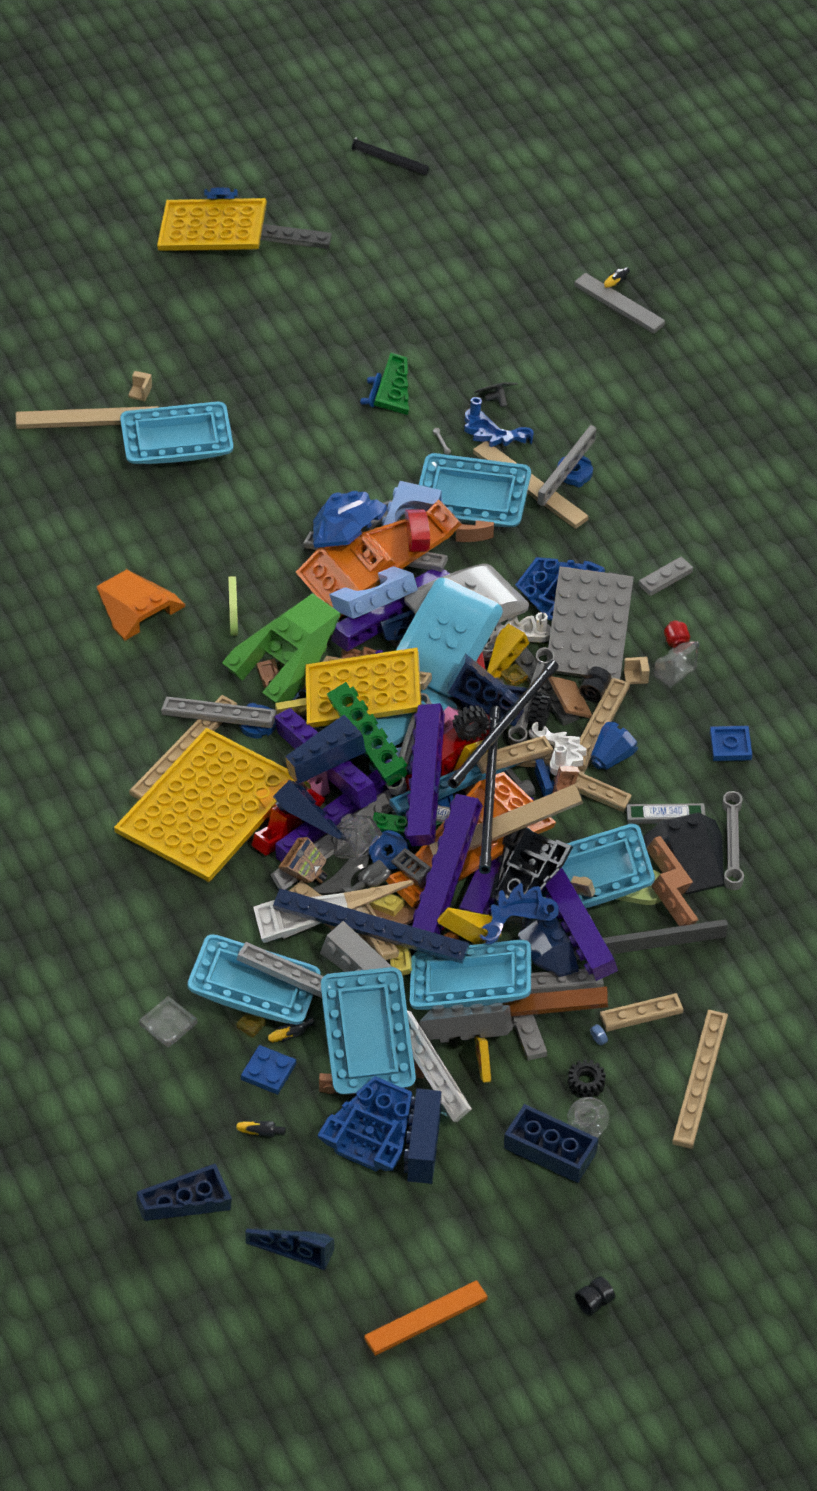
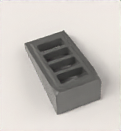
(419, 877)

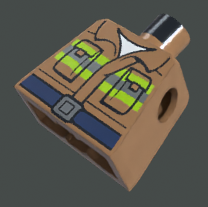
(304, 862)

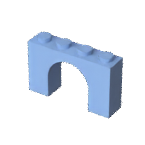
(410, 497)
(394, 585)

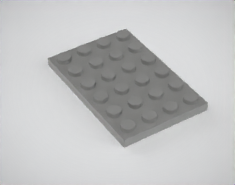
(590, 621)

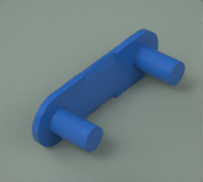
(376, 380)

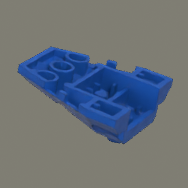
(344, 517)
(541, 580)
(371, 1125)

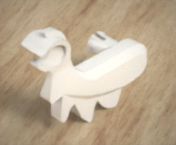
(535, 631)
(566, 751)

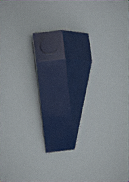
(300, 1246)

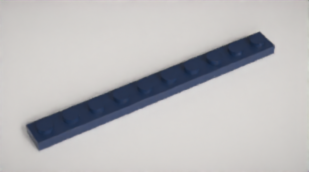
(371, 925)

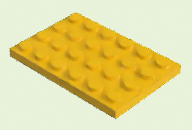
(212, 224)
(383, 681)

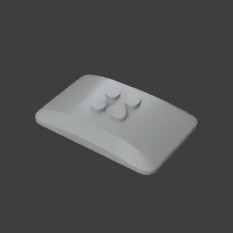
(482, 580)

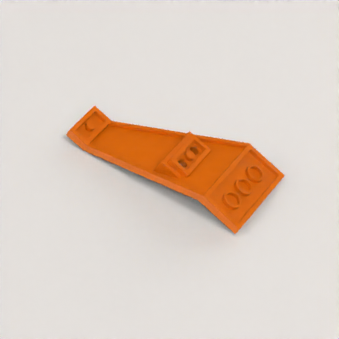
(354, 568)
(507, 798)

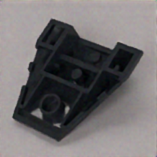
(697, 847)
(529, 861)

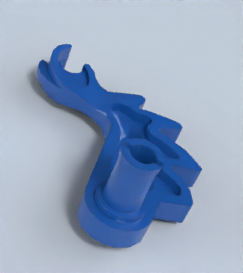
(486, 430)
(530, 906)

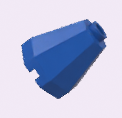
(612, 746)

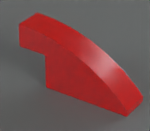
(417, 530)
(279, 825)

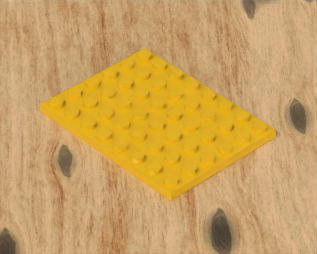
(204, 805)

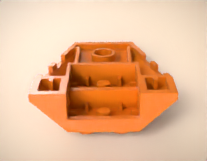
(132, 600)

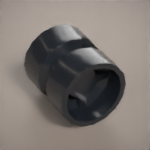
(595, 684)
(594, 1295)

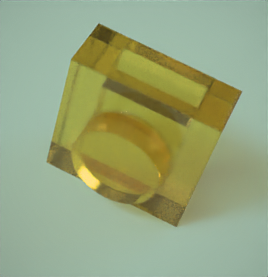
(514, 675)
(251, 1024)

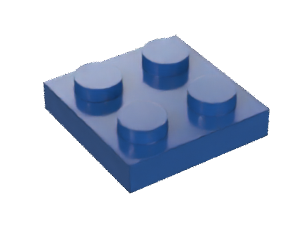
(730, 743)
(268, 1069)

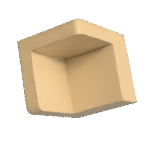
(141, 386)
(636, 670)

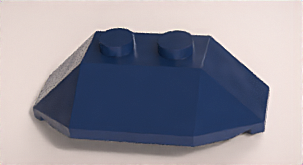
(550, 946)

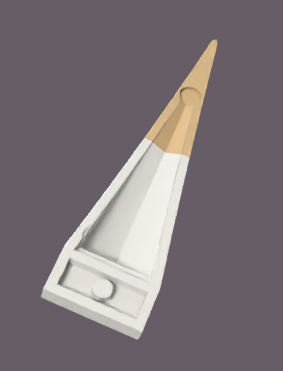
(278, 924)

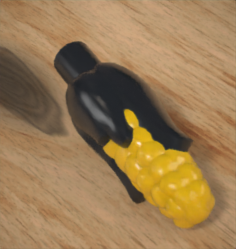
(616, 277)
(290, 1031)
(261, 1128)

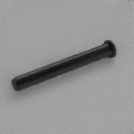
(390, 156)

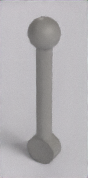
(436, 431)

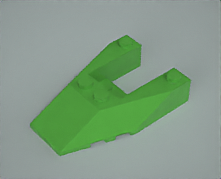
(293, 640)

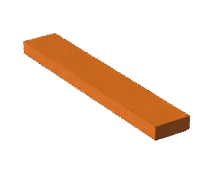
(425, 1317)

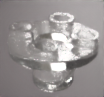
(589, 1116)

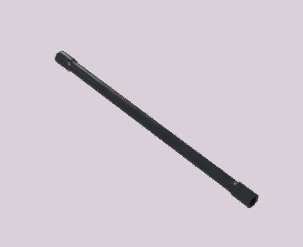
(460, 774)
(485, 857)

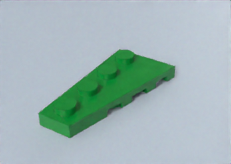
(394, 385)

